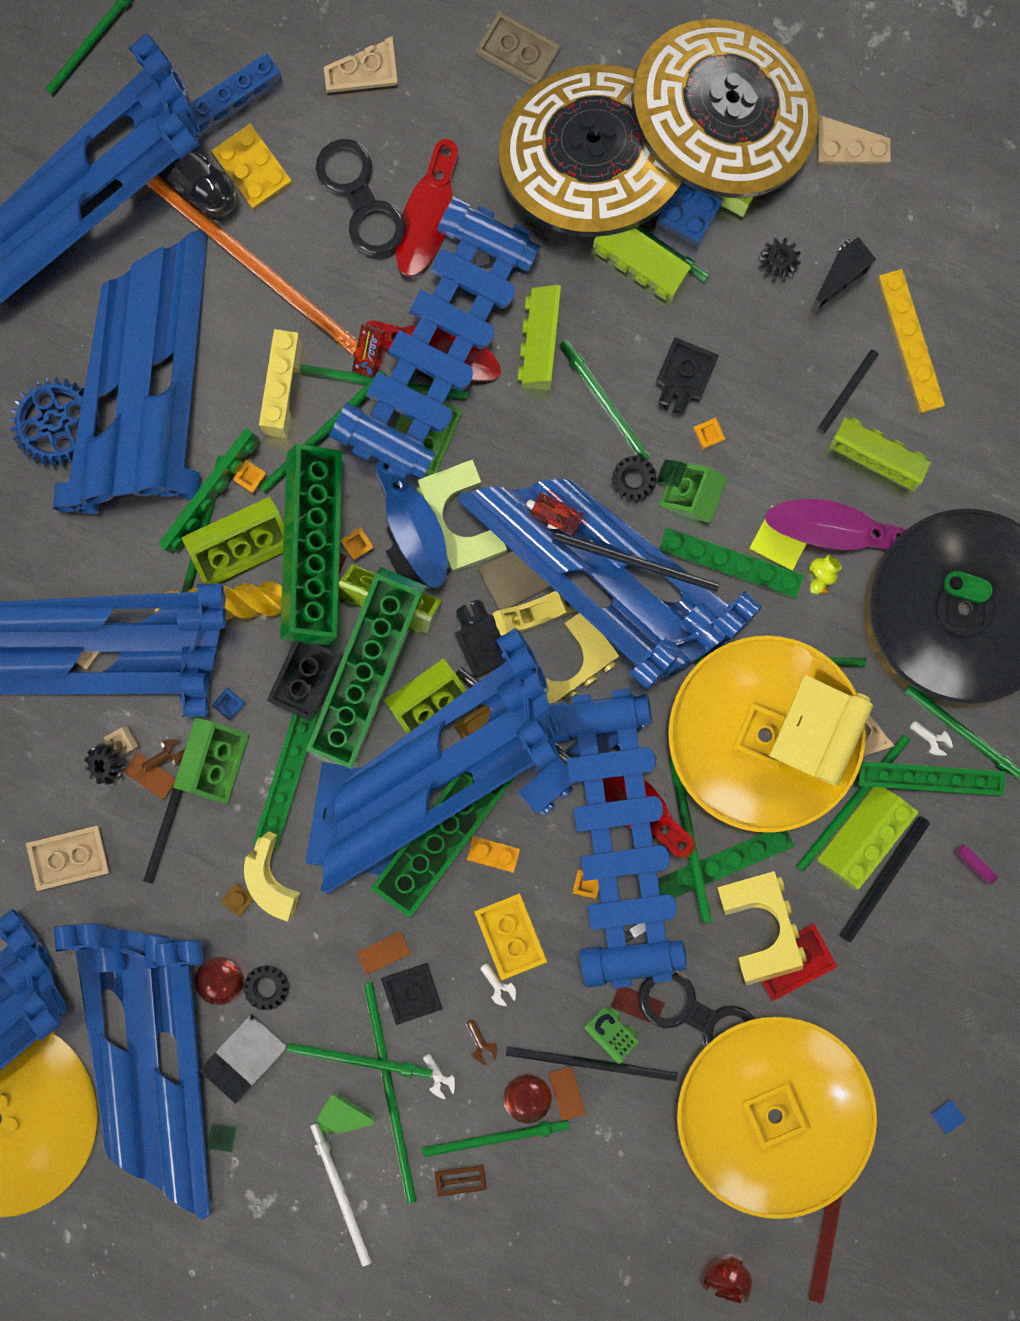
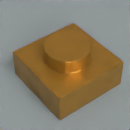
(237, 899)

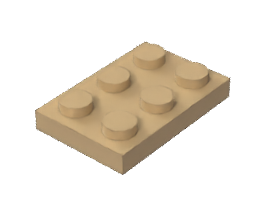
(67, 858)

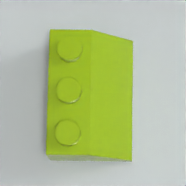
(425, 695)

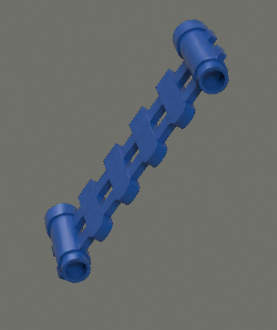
(370, 433)
(620, 961)

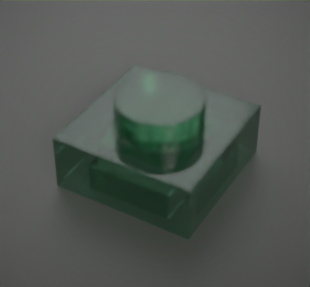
(671, 473)
(221, 1137)

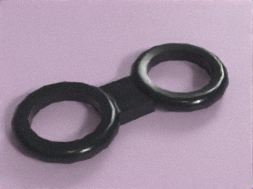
(360, 197)
(694, 1013)

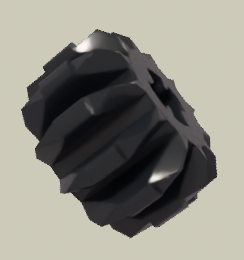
(775, 264)
(104, 764)

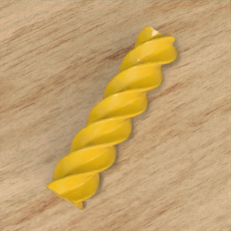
(249, 601)

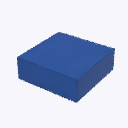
(228, 704)
(948, 1116)

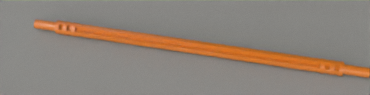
(254, 263)

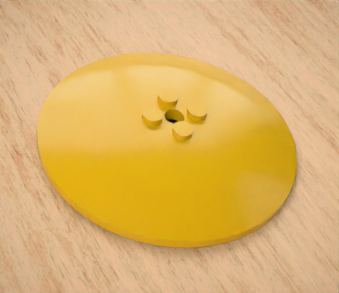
(718, 726)
(45, 1124)
(823, 1127)

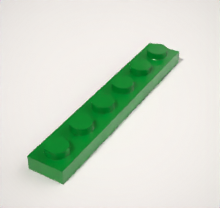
(214, 484)
(731, 563)
(286, 777)
(931, 778)
(727, 862)

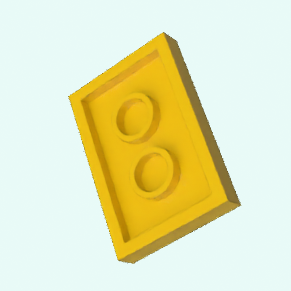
(251, 166)
(510, 936)

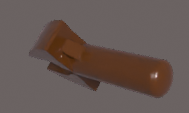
(164, 755)
(480, 1042)

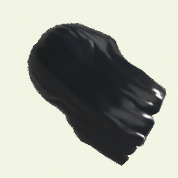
(204, 185)

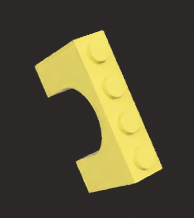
(283, 359)
(597, 655)
(765, 893)

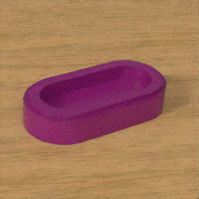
(977, 864)

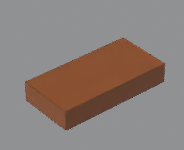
(155, 780)
(383, 953)
(566, 1093)

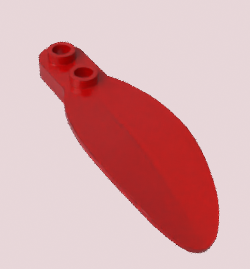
(425, 212)
(482, 361)
(616, 791)

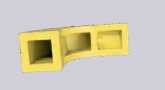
(533, 613)
(262, 885)

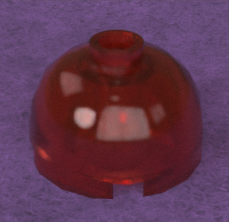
(219, 981)
(527, 1098)
(729, 1279)

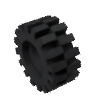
(619, 477)
(255, 976)

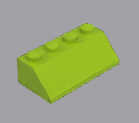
(645, 260)
(541, 337)
(880, 454)
(236, 542)
(356, 585)
(867, 836)

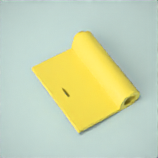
(825, 733)

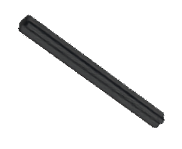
(885, 879)

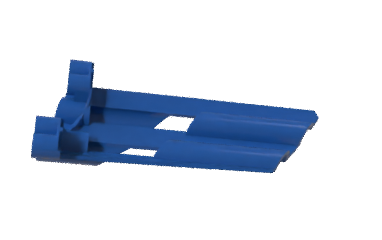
(45, 211)
(139, 325)
(649, 631)
(157, 656)
(388, 797)
(27, 989)
(145, 1119)

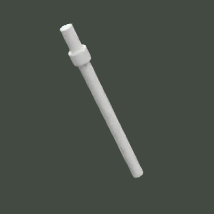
(323, 1147)

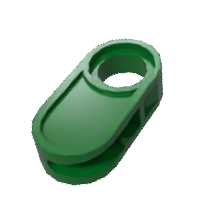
(972, 587)

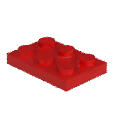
(817, 964)

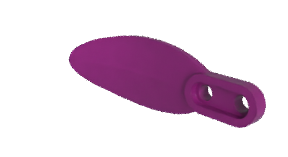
(829, 525)

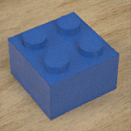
(689, 215)

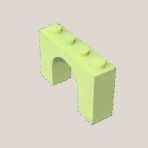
(437, 491)

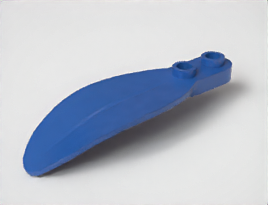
(414, 528)

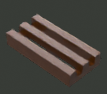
(439, 1182)

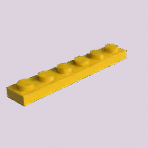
(911, 341)

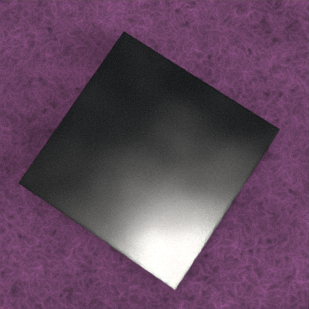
(411, 993)

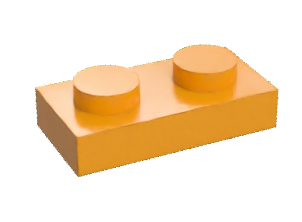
(493, 854)

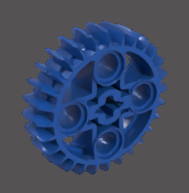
(44, 421)

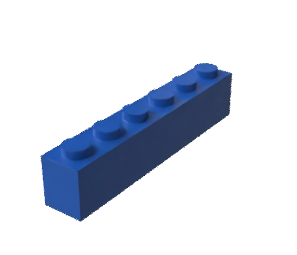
(554, 779)

